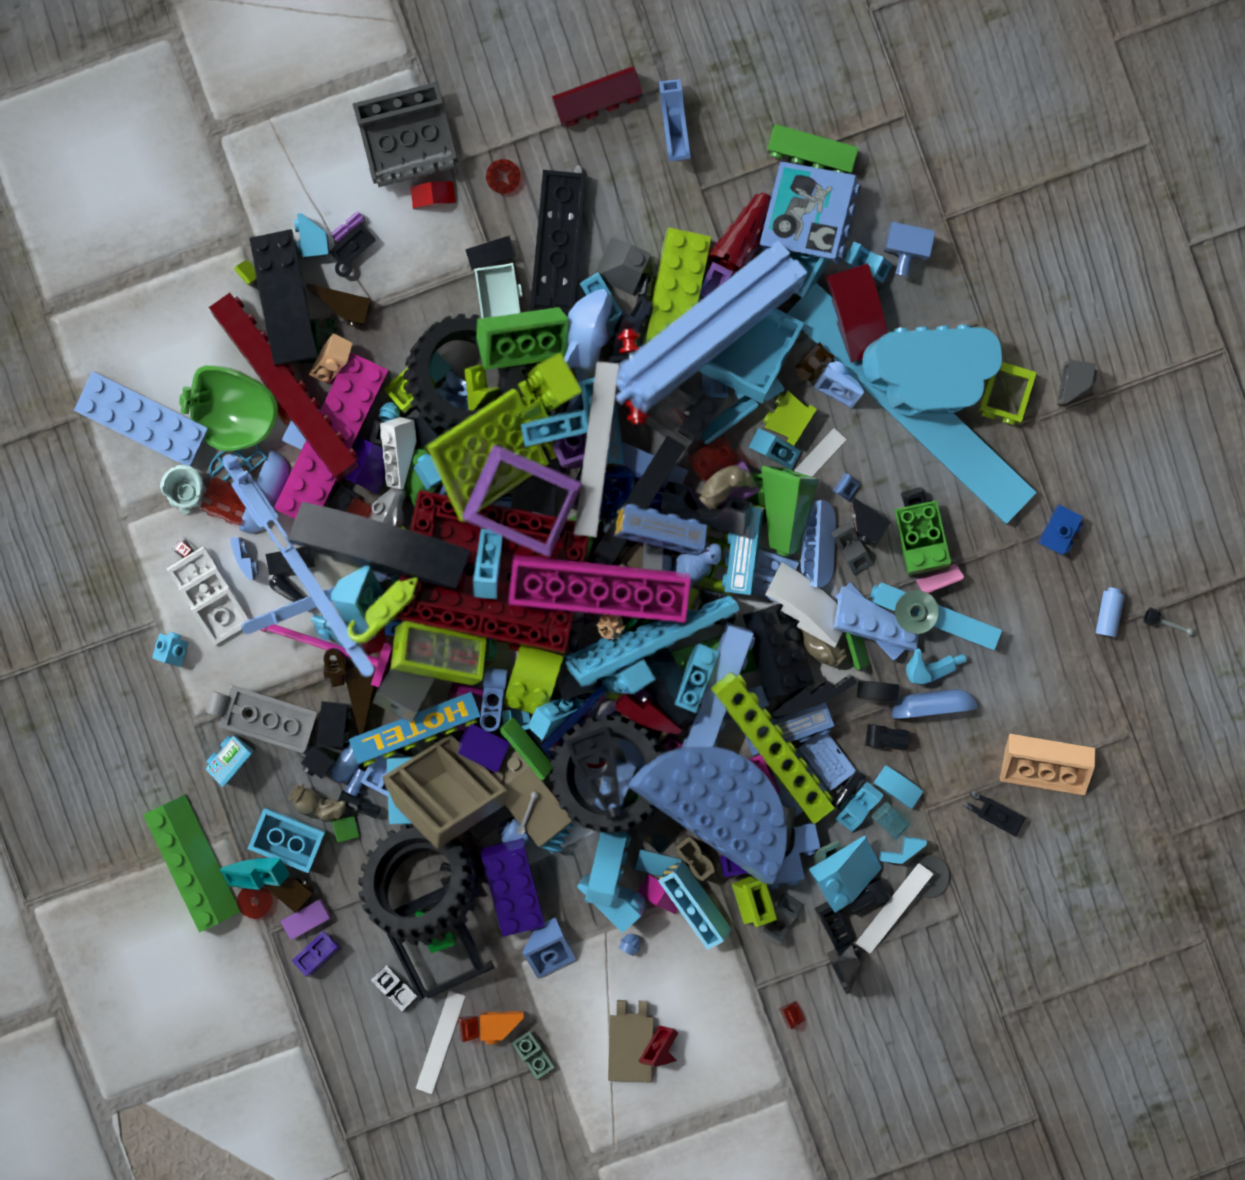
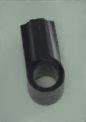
(881, 737)
(872, 894)

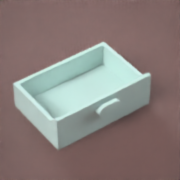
(498, 290)

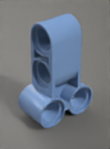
(494, 684)

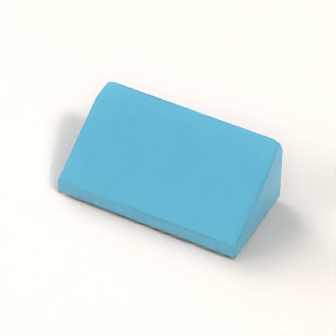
(654, 862)

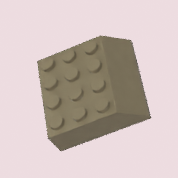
(444, 791)

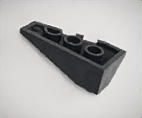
(845, 965)

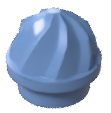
(630, 944)

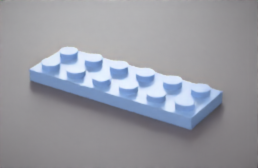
(141, 419)

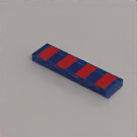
(577, 717)

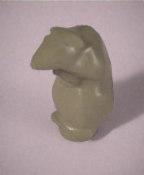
(721, 483)
(821, 650)
(310, 804)

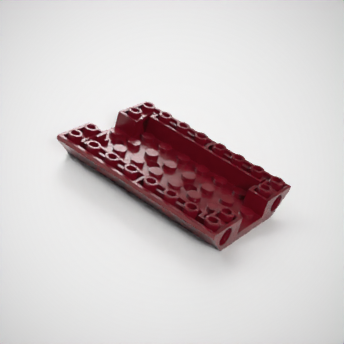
(491, 617)

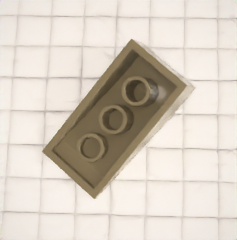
(520, 781)

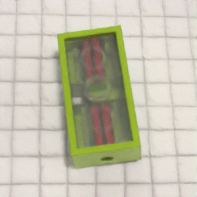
(438, 653)

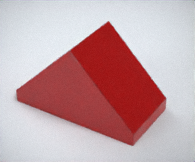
(433, 194)

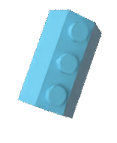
(356, 595)

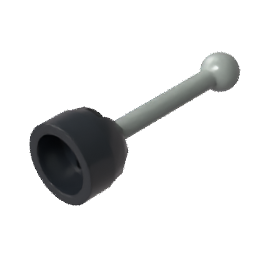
(1153, 617)

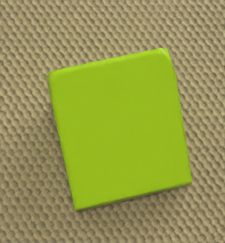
(246, 271)

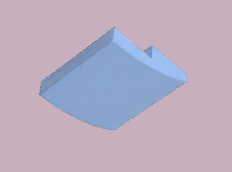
(766, 568)

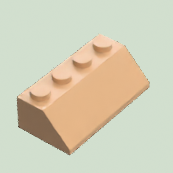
(1047, 764)

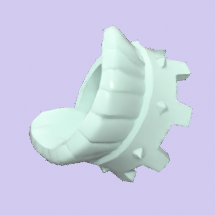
(183, 487)

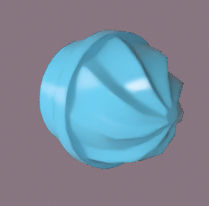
(389, 411)

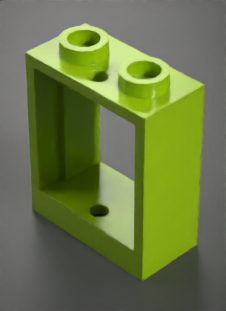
(1008, 418)

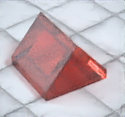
(792, 1015)
(468, 1028)

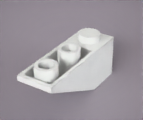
(398, 446)

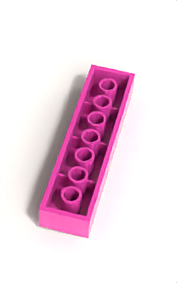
(348, 409)
(599, 588)

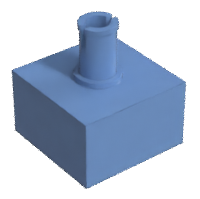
(908, 243)

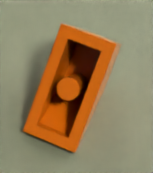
(498, 1024)

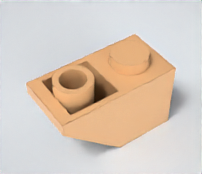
(331, 358)

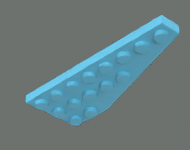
(608, 655)

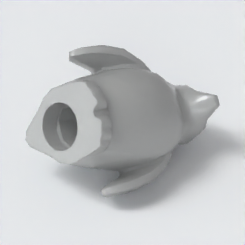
(389, 507)

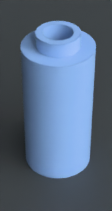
(1110, 612)

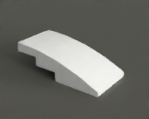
(208, 595)
(805, 603)

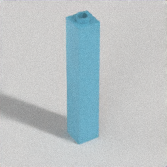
(947, 619)

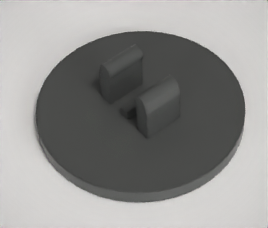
(939, 879)

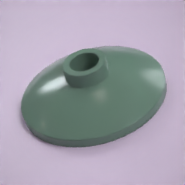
(928, 612)

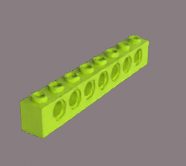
(725, 691)

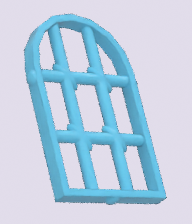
(244, 461)

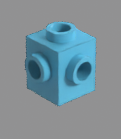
(170, 649)

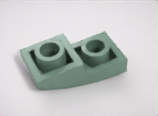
(533, 1055)

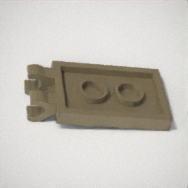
(627, 1041)

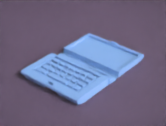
(824, 762)

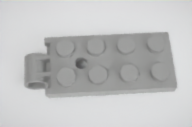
(271, 719)

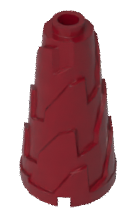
(742, 237)

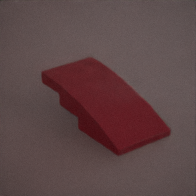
(857, 309)

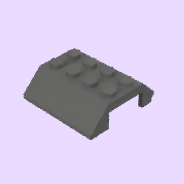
(405, 134)

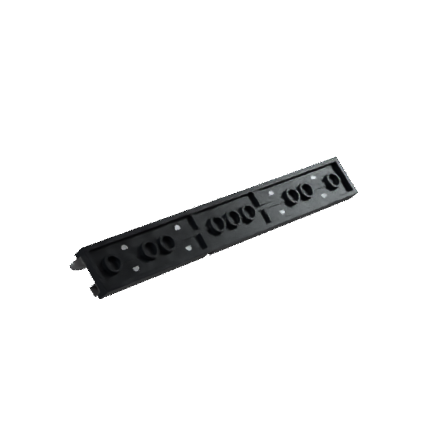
(552, 288)

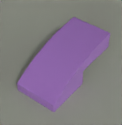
(305, 919)

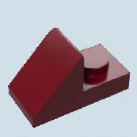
(657, 1050)

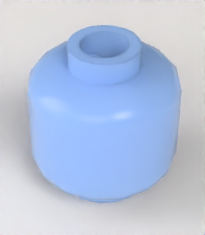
(508, 831)

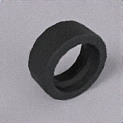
(877, 691)

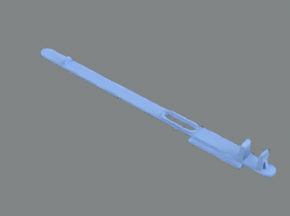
(262, 514)
(293, 609)

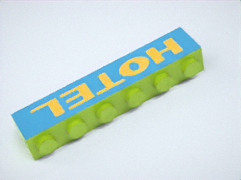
(424, 726)

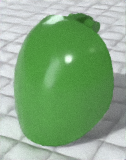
(231, 405)

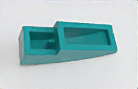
(255, 873)

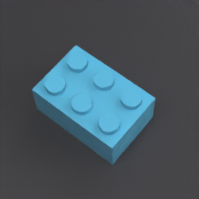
(287, 838)

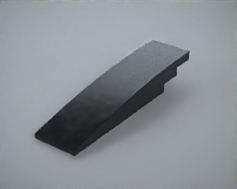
(378, 545)

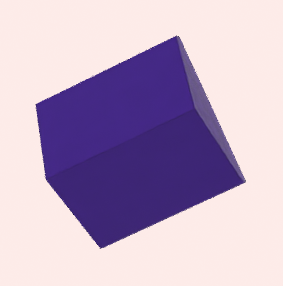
(371, 466)
(482, 747)

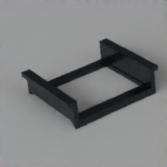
(464, 936)

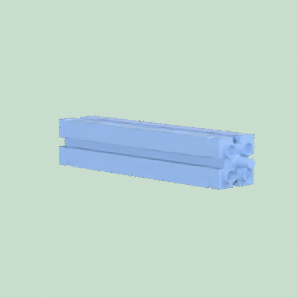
(709, 327)

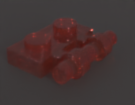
(222, 492)

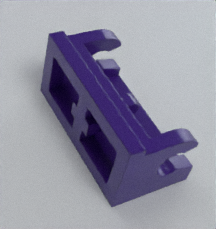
(316, 954)

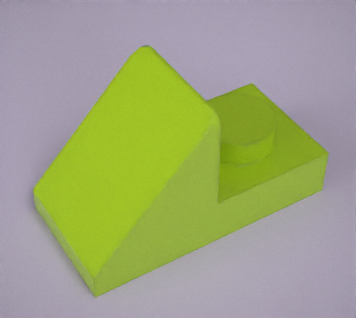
(477, 390)

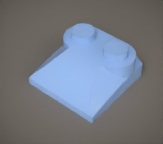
(839, 384)

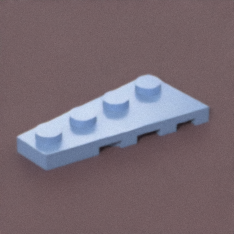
(870, 621)

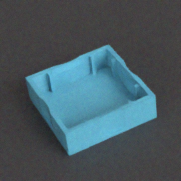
(757, 356)

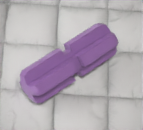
(344, 229)

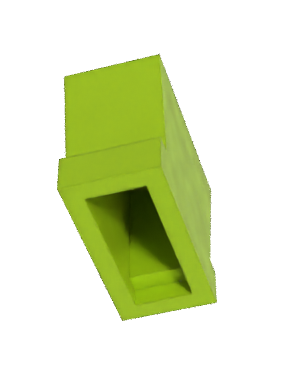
(789, 417)
(754, 901)

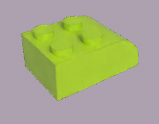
(532, 679)

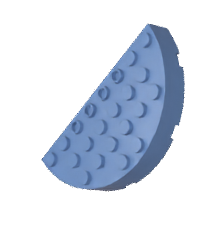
(722, 803)

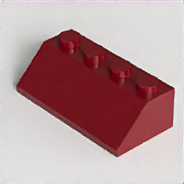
(597, 96)

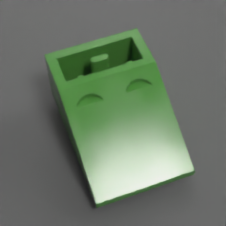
(922, 538)

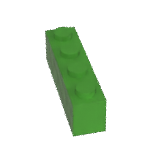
(811, 149)

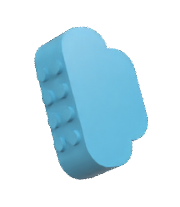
(932, 368)

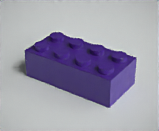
(512, 887)

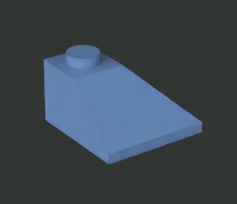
(548, 949)

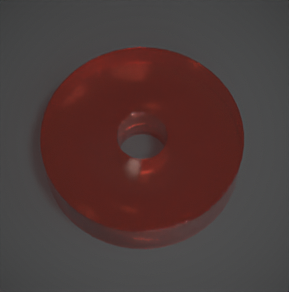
(254, 911)

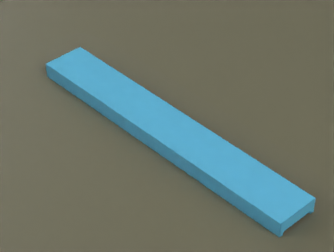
(940, 434)

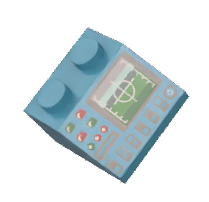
(229, 760)

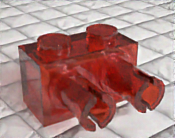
(711, 458)

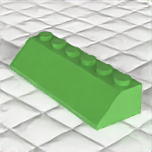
(191, 863)

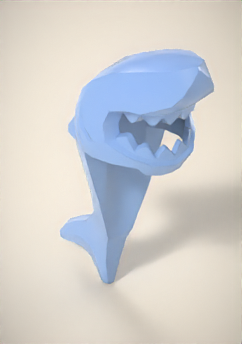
(586, 336)

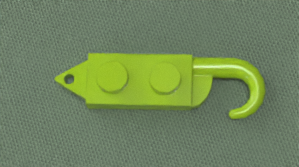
(385, 609)

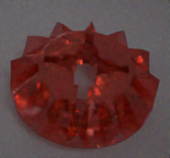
(505, 166)

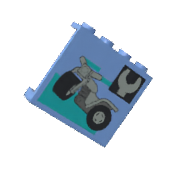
(811, 211)

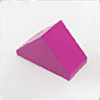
(654, 892)

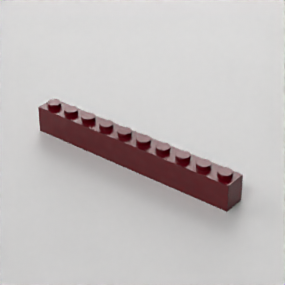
(286, 390)

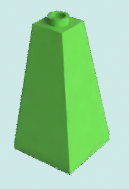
(787, 506)

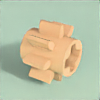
(610, 626)

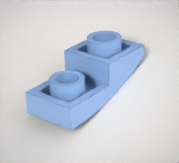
(247, 565)

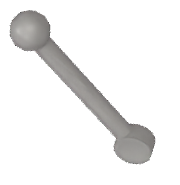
(521, 829)

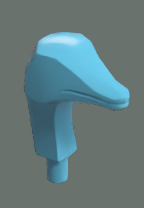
(922, 672)

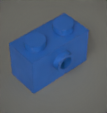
(1060, 530)

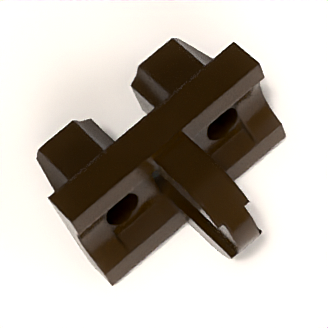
(813, 363)
(335, 668)

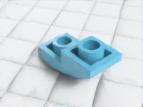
(898, 787)

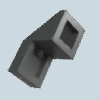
(851, 548)
(785, 912)

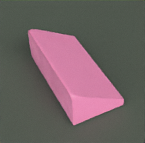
(940, 579)

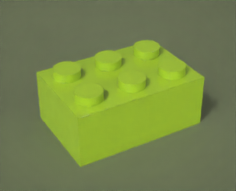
(553, 383)

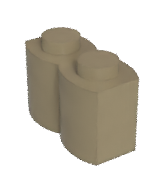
(690, 853)

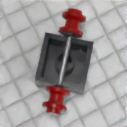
(630, 347)

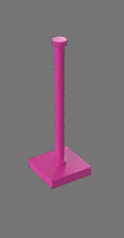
(382, 663)

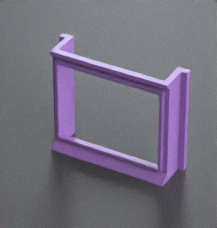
(482, 485)

